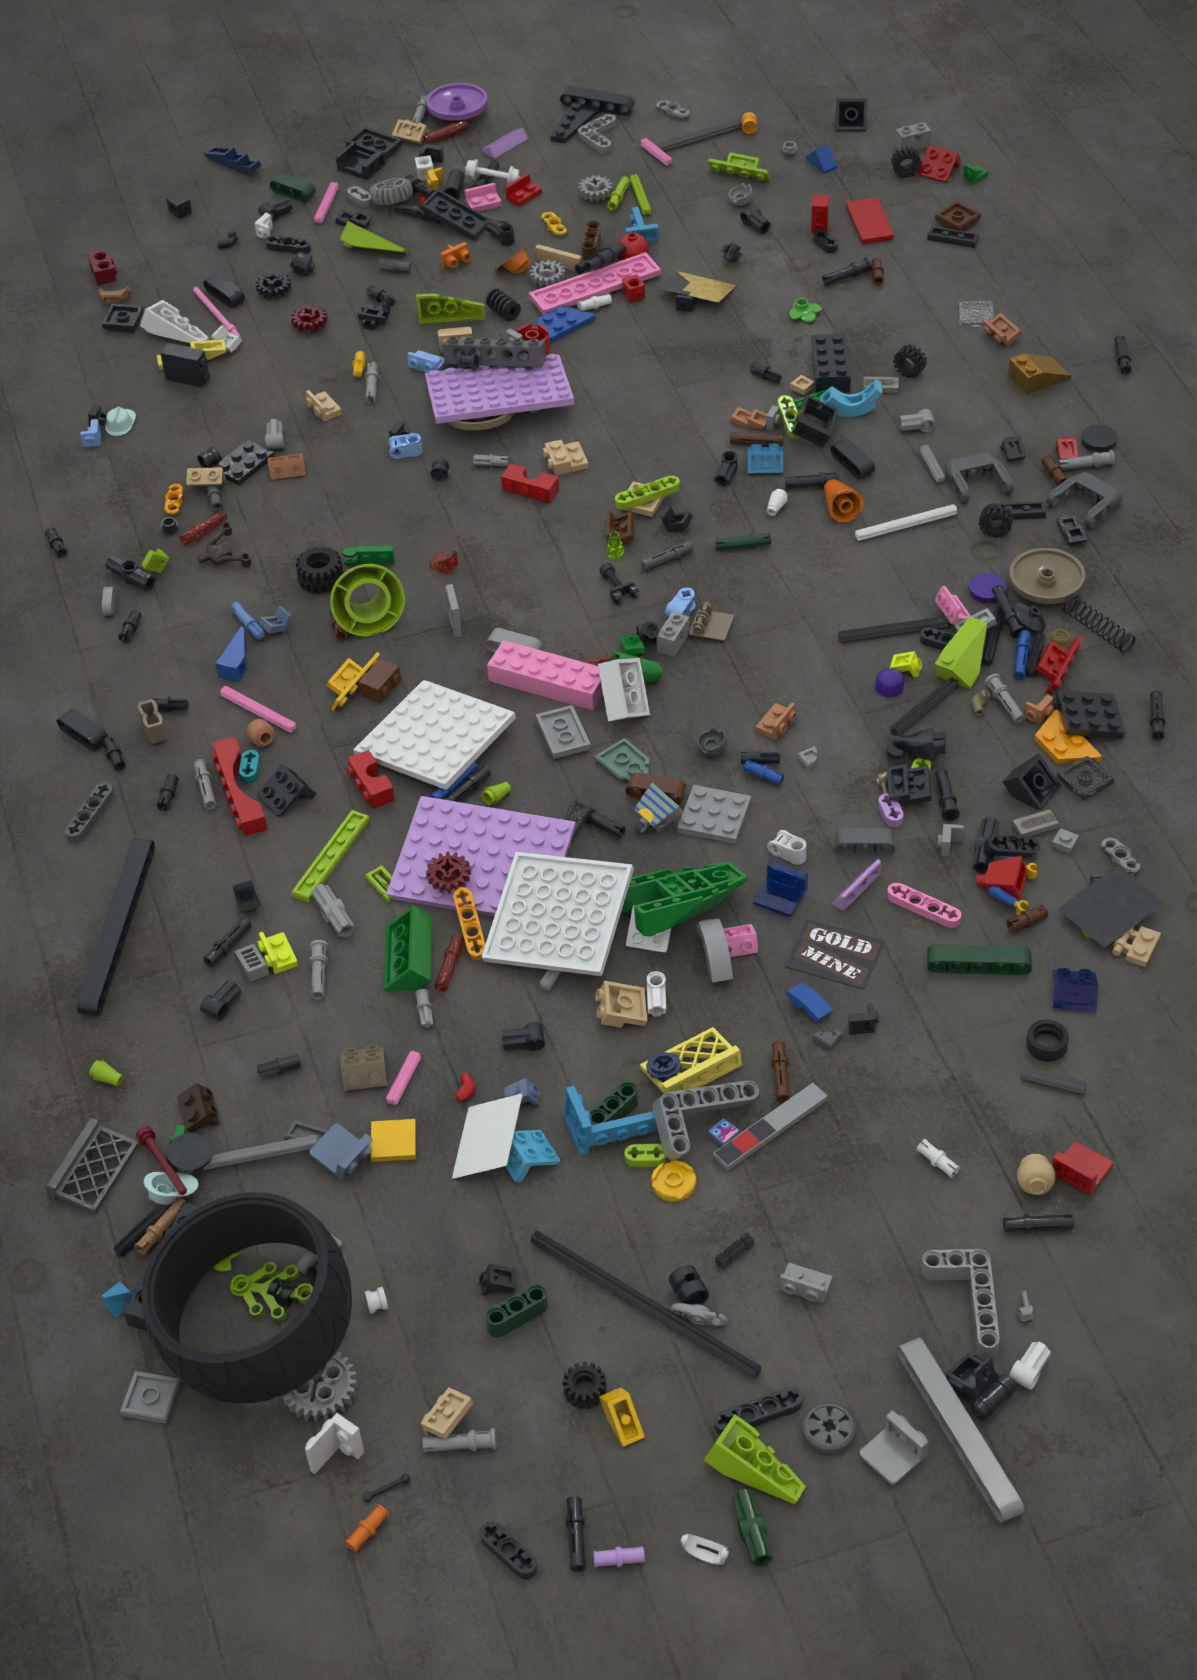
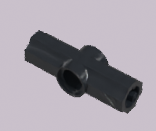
(130, 572)
(982, 859)

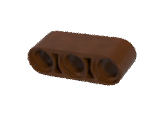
(591, 238)
(640, 782)

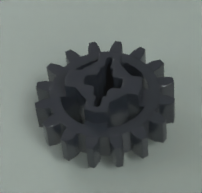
(273, 284)

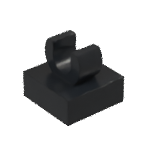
(97, 413)
(397, 430)

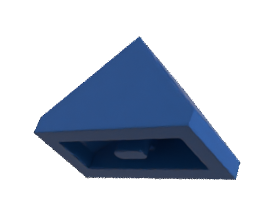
(822, 159)

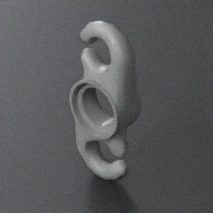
(672, 109)
(1120, 848)
(699, 1314)

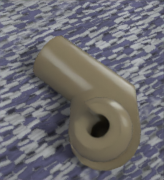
(978, 702)

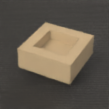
(802, 385)

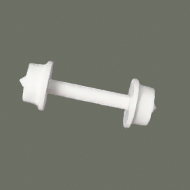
(472, 170)

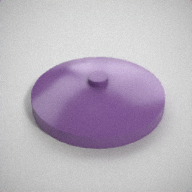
(457, 101)

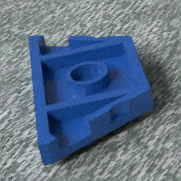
(564, 321)

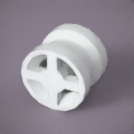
(376, 1300)

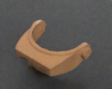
(121, 295)

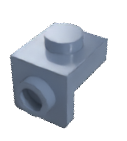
(276, 623)
(529, 1091)

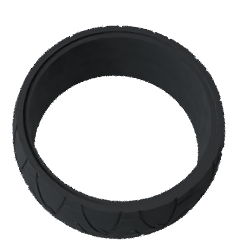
(204, 1241)

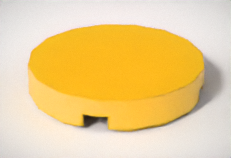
(673, 1181)

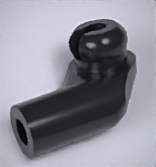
(229, 241)

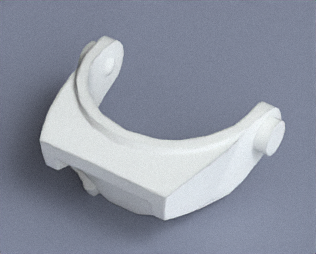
(691, 1542)

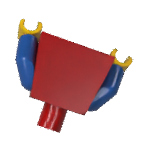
(1006, 880)

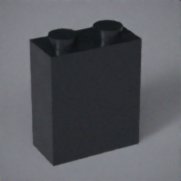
(185, 365)

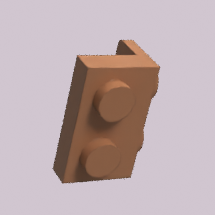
(1002, 329)

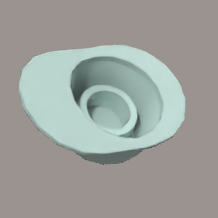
(119, 421)
(163, 1191)

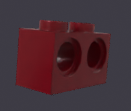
(102, 267)

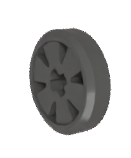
(840, 1436)

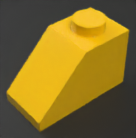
(622, 1416)

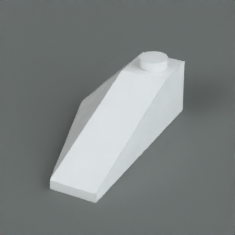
(165, 321)

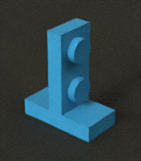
(649, 232)

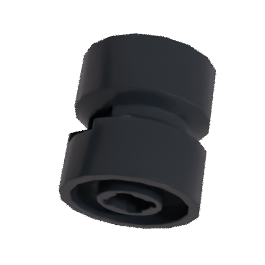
(688, 1285)

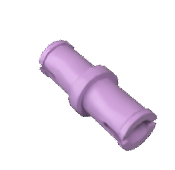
(618, 1556)

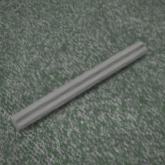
(262, 1151)

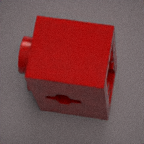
(820, 213)

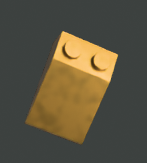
(1036, 372)

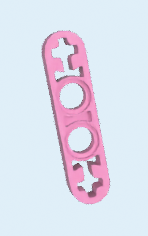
(922, 907)

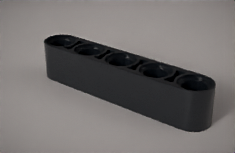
(608, 102)

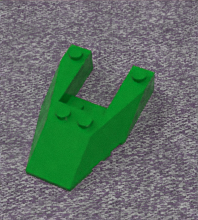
(670, 898)

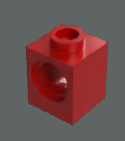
(633, 288)

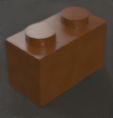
(380, 680)

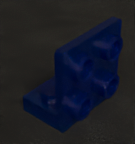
(782, 888)
(1075, 989)

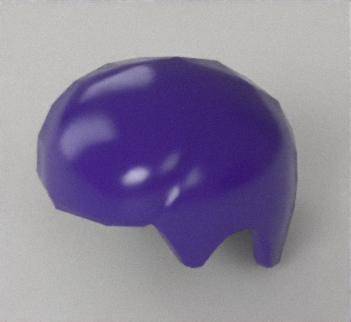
(889, 682)

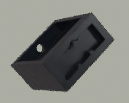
(812, 431)

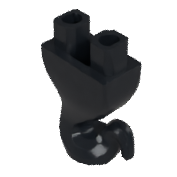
(920, 745)

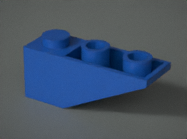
(233, 661)

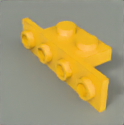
(347, 678)

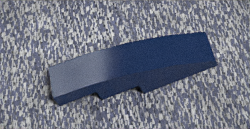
(231, 159)

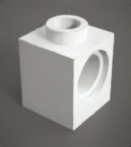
(423, 164)

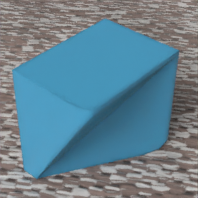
(116, 1299)

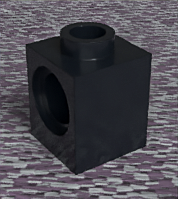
(179, 205)

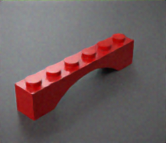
(249, 812)

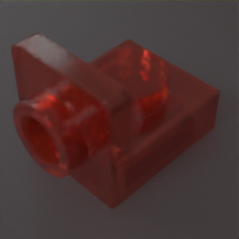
(444, 562)

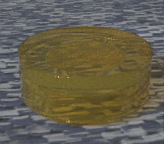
(1060, 636)

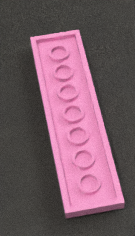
(593, 283)

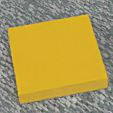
(393, 1140)

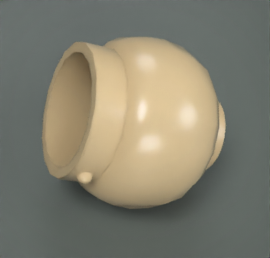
(1035, 1174)

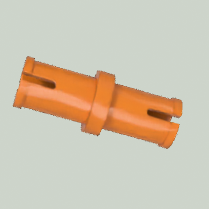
(367, 1528)

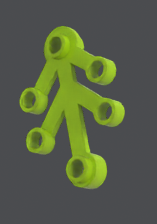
(251, 1286)

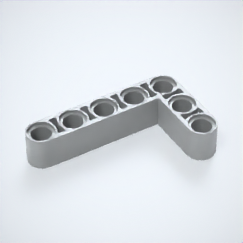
(697, 1104)
(969, 1270)

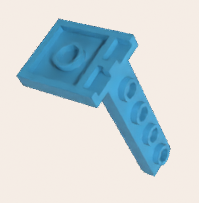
(590, 1135)

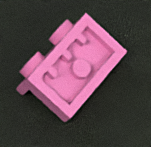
(482, 197)
(741, 940)

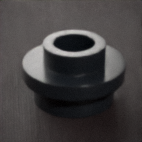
(169, 525)

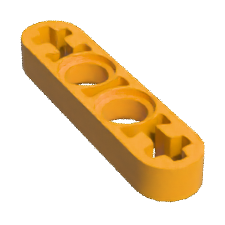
(467, 924)

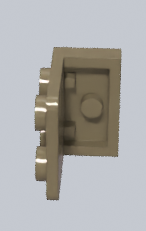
(363, 1068)

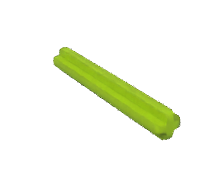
(640, 194)

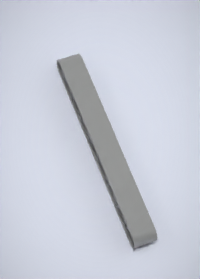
(960, 1430)

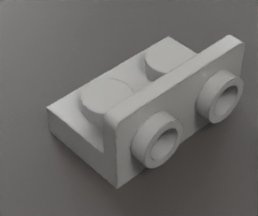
(805, 1283)

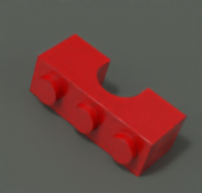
(542, 488)
(374, 789)

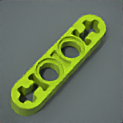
(666, 486)

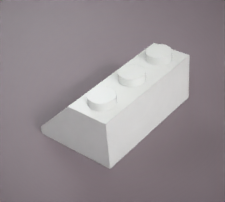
(623, 689)

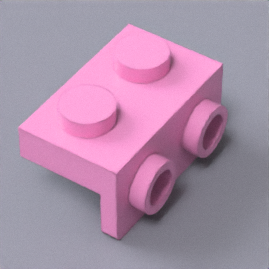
(951, 606)

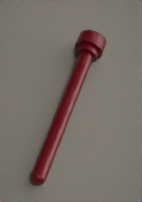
(147, 1137)

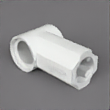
(656, 993)
(1028, 1369)

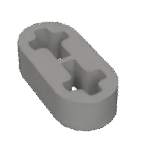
(359, 196)
(108, 601)

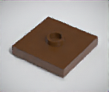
(957, 216)

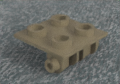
(711, 623)

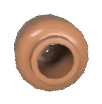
(260, 733)

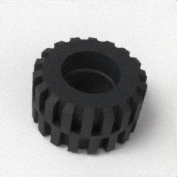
(319, 569)

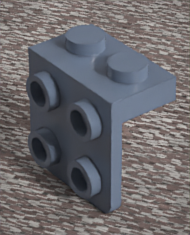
(341, 1151)

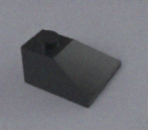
(1032, 782)

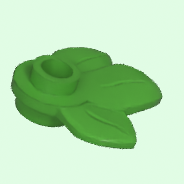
(804, 310)

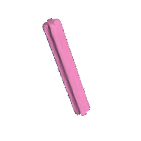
(326, 202)

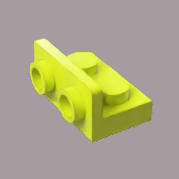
(277, 952)

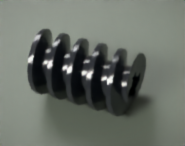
(503, 304)

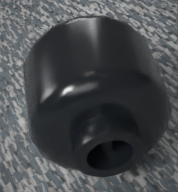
(302, 263)

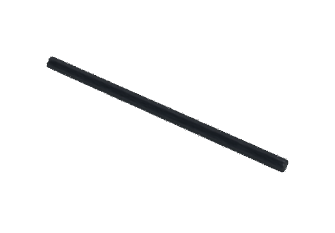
(646, 1304)

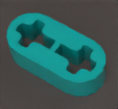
(253, 766)

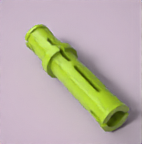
(617, 196)

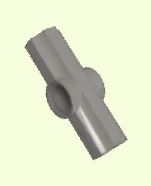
(333, 910)

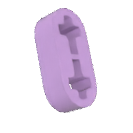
(886, 811)

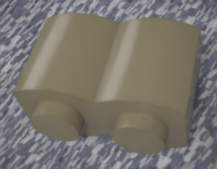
(152, 721)

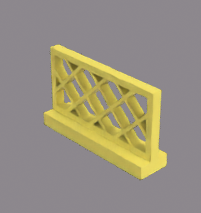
(700, 1073)

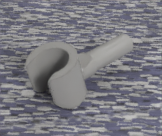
(1026, 1311)

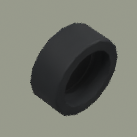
(1047, 1053)

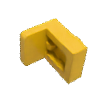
(434, 177)

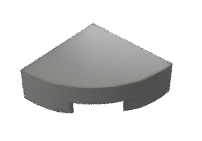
(808, 757)

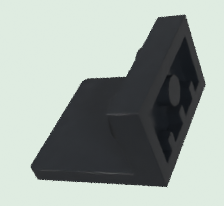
(283, 790)

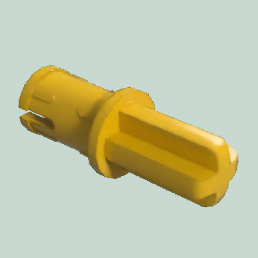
(359, 363)

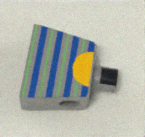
(656, 810)

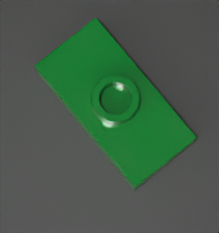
(632, 644)

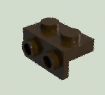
(197, 1107)

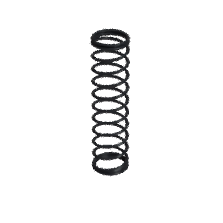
(1124, 638)

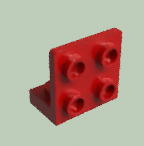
(938, 163)
(1081, 1167)

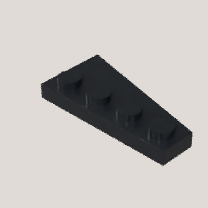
(572, 120)

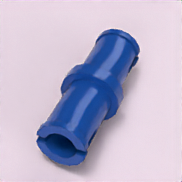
(764, 772)

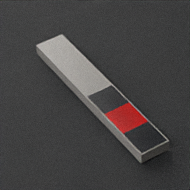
(770, 1126)

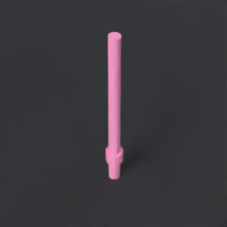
(230, 327)

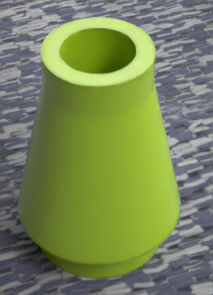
(493, 794)
(105, 1073)

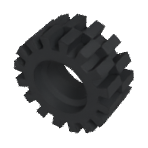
(903, 155)
(912, 354)
(997, 512)
(584, 1373)

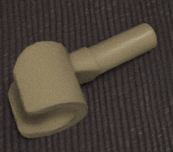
(882, 781)

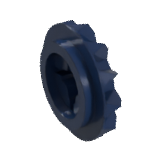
(663, 1059)

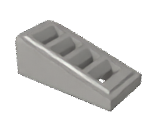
(254, 972)

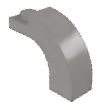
(715, 949)

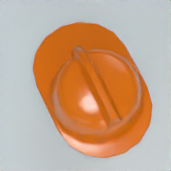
(517, 263)

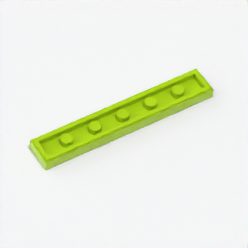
(330, 855)

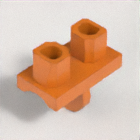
(455, 254)

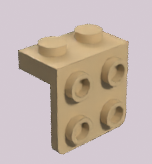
(461, 333)

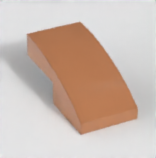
(753, 420)

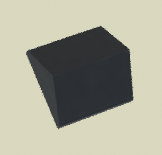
(851, 114)

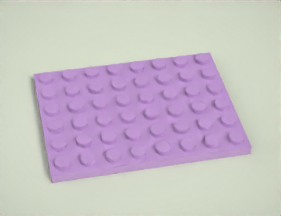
(497, 390)
(484, 838)

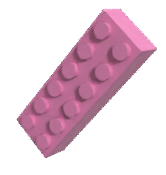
(546, 675)

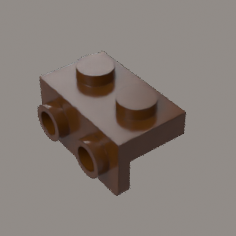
(622, 523)

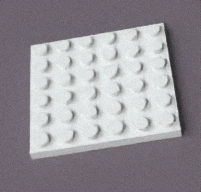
(435, 734)
(558, 913)

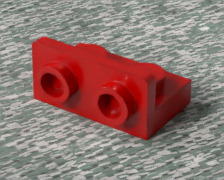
(522, 190)

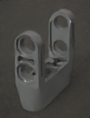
(973, 468)
(1091, 489)

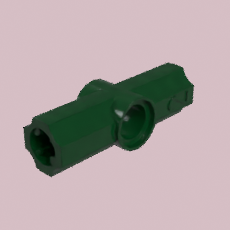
(752, 1527)

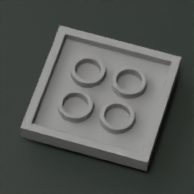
(714, 814)

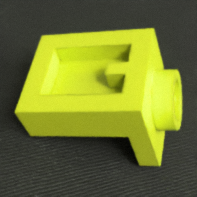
(907, 662)

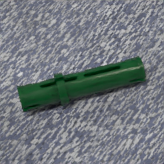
(743, 541)

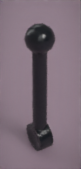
(367, 1495)

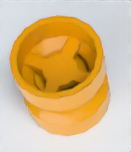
(749, 123)

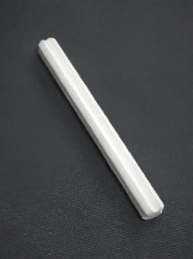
(906, 522)

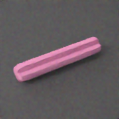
(656, 151)
(403, 1078)

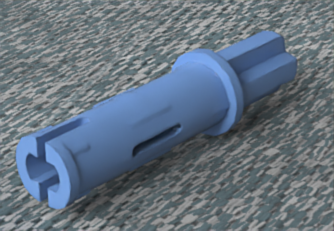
(251, 624)

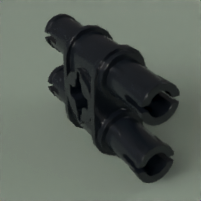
(600, 258)

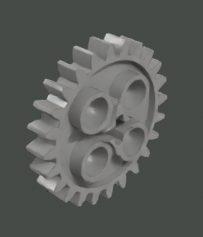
(338, 1388)

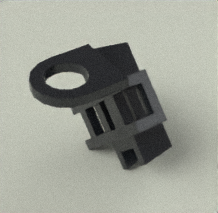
(375, 315)

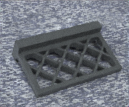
(74, 1159)

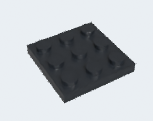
(1090, 714)

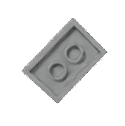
(563, 732)

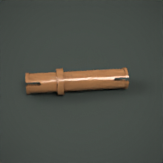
(155, 1232)

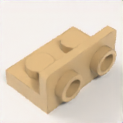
(410, 131)
(322, 405)
(205, 476)
(446, 1413)

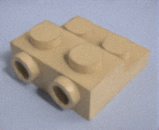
(564, 457)
(621, 1004)

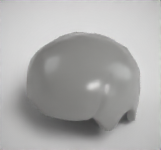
(741, 195)

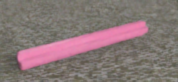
(258, 709)

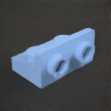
(425, 361)

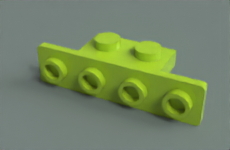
(740, 165)

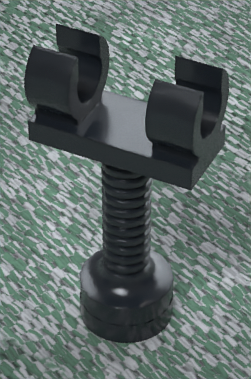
(608, 571)

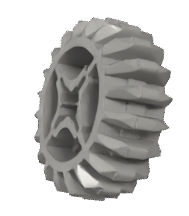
(391, 191)

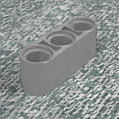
(500, 634)

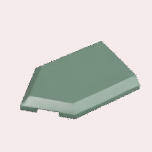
(623, 760)

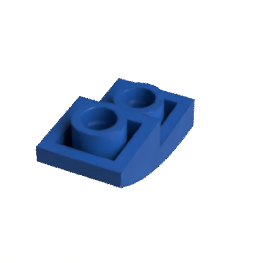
(810, 1000)

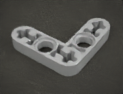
(592, 133)

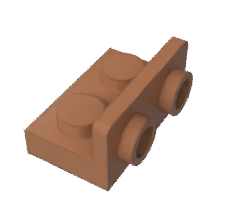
(286, 466)
(776, 721)

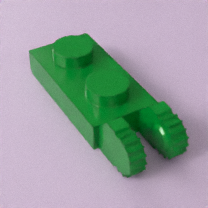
(368, 555)

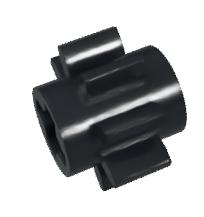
(731, 252)

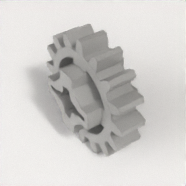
(595, 188)
(547, 273)

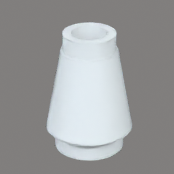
(776, 502)

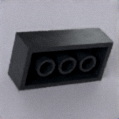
(830, 362)

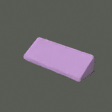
(505, 143)
(858, 885)

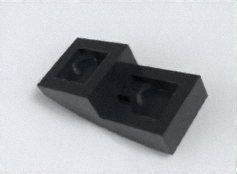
(359, 218)
(1071, 529)

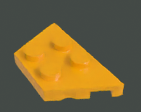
(1063, 747)

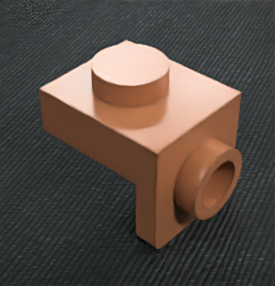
(1041, 711)

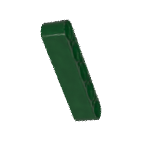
(979, 959)

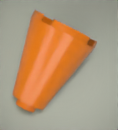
(842, 501)

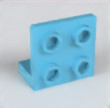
(528, 1150)

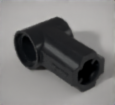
(276, 208)
(754, 217)
(503, 232)
(727, 468)
(647, 631)
(219, 1003)
(530, 1037)

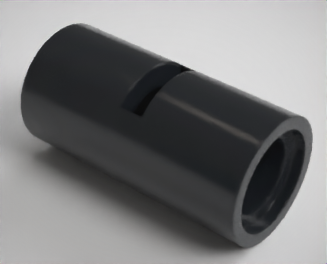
(454, 183)

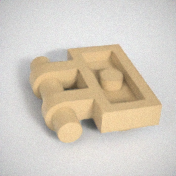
(1142, 947)

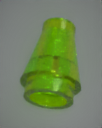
(614, 547)

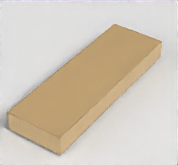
(566, 259)

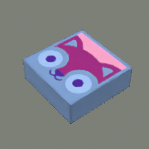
(723, 1132)

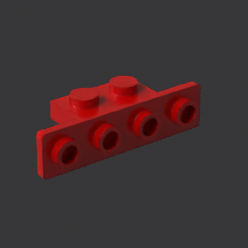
(1055, 661)

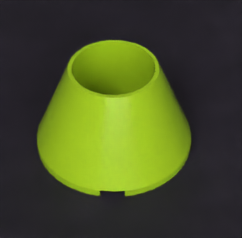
(374, 615)

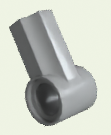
(922, 420)
(274, 437)

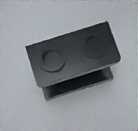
(360, 163)

